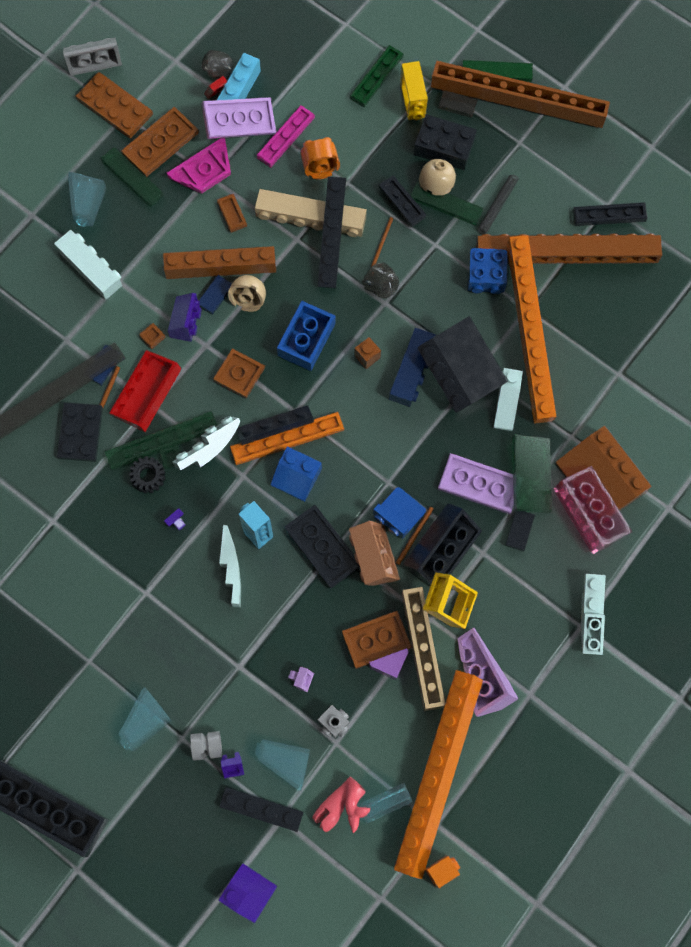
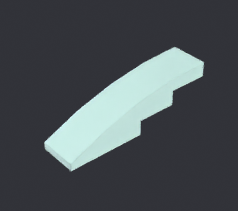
(229, 560)

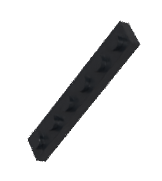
(332, 232)

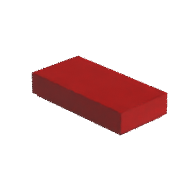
(215, 87)

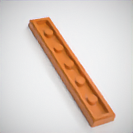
(320, 428)

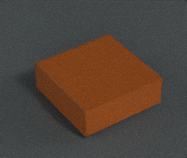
(152, 336)

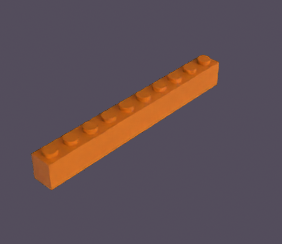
(531, 329)
(438, 775)

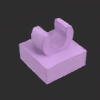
(302, 678)

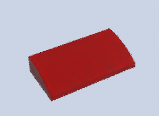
(145, 390)

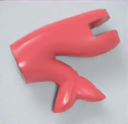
(332, 808)

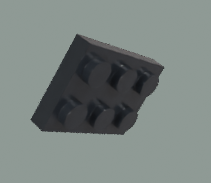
(80, 432)

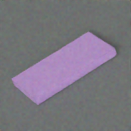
(238, 118)
(478, 483)

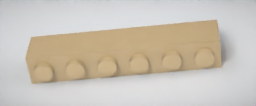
(305, 212)
(423, 649)

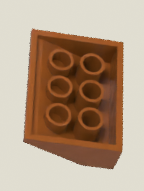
(610, 463)

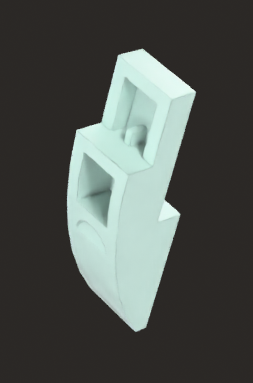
(214, 441)
(592, 614)

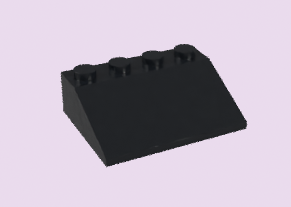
(462, 364)

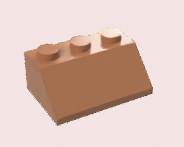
(373, 553)

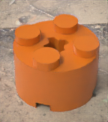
(319, 158)

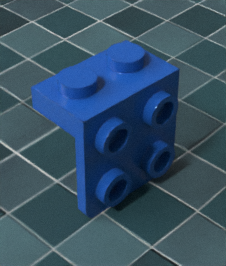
(488, 270)
(399, 512)

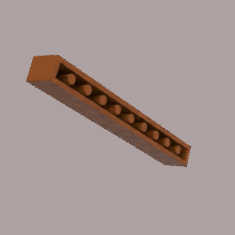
(520, 94)
(584, 248)

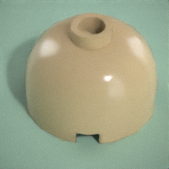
(437, 177)
(247, 292)

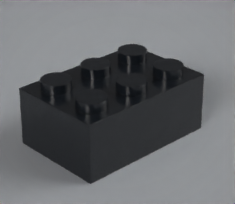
(445, 141)

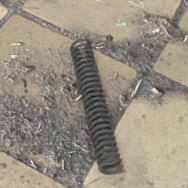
(484, 221)

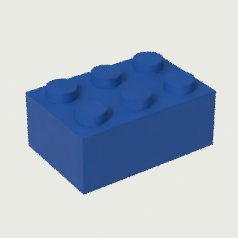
(306, 335)

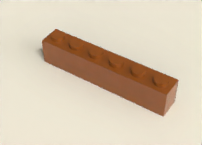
(219, 262)

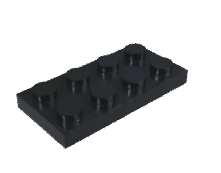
(322, 546)

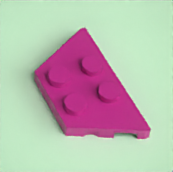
(203, 168)

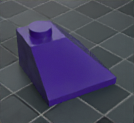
(247, 893)

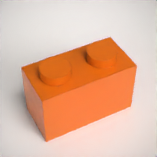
(443, 871)

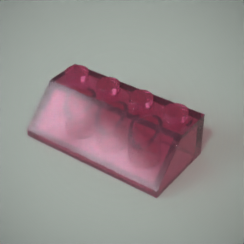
(592, 509)

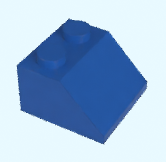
(296, 474)

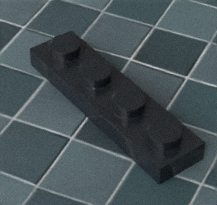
(275, 425)
(261, 809)

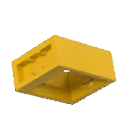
(413, 90)
(438, 597)

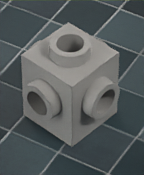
(330, 715)

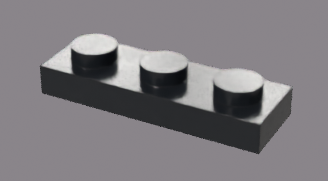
(402, 201)

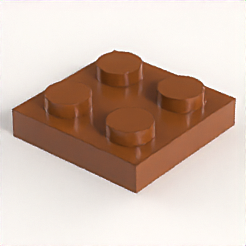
(239, 373)

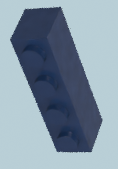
(411, 370)

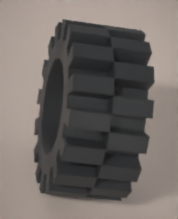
(143, 464)

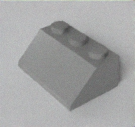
(92, 56)

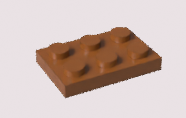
(376, 639)

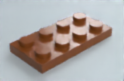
(114, 105)
(160, 141)

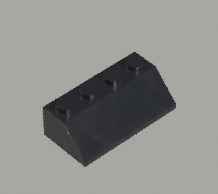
(443, 544)

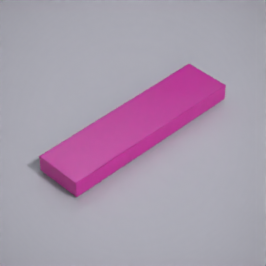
(285, 136)

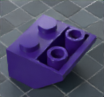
(184, 317)

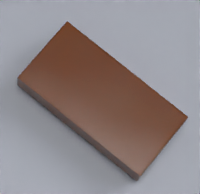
(232, 213)

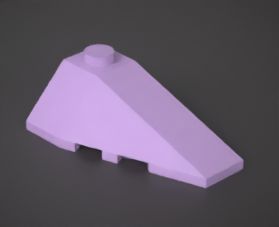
(477, 660)

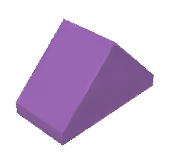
(390, 665)

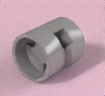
(206, 745)

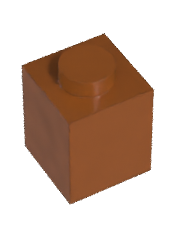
(367, 353)

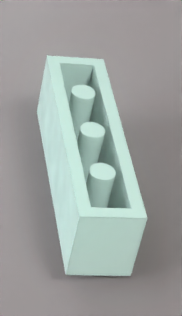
(88, 264)

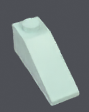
(508, 400)

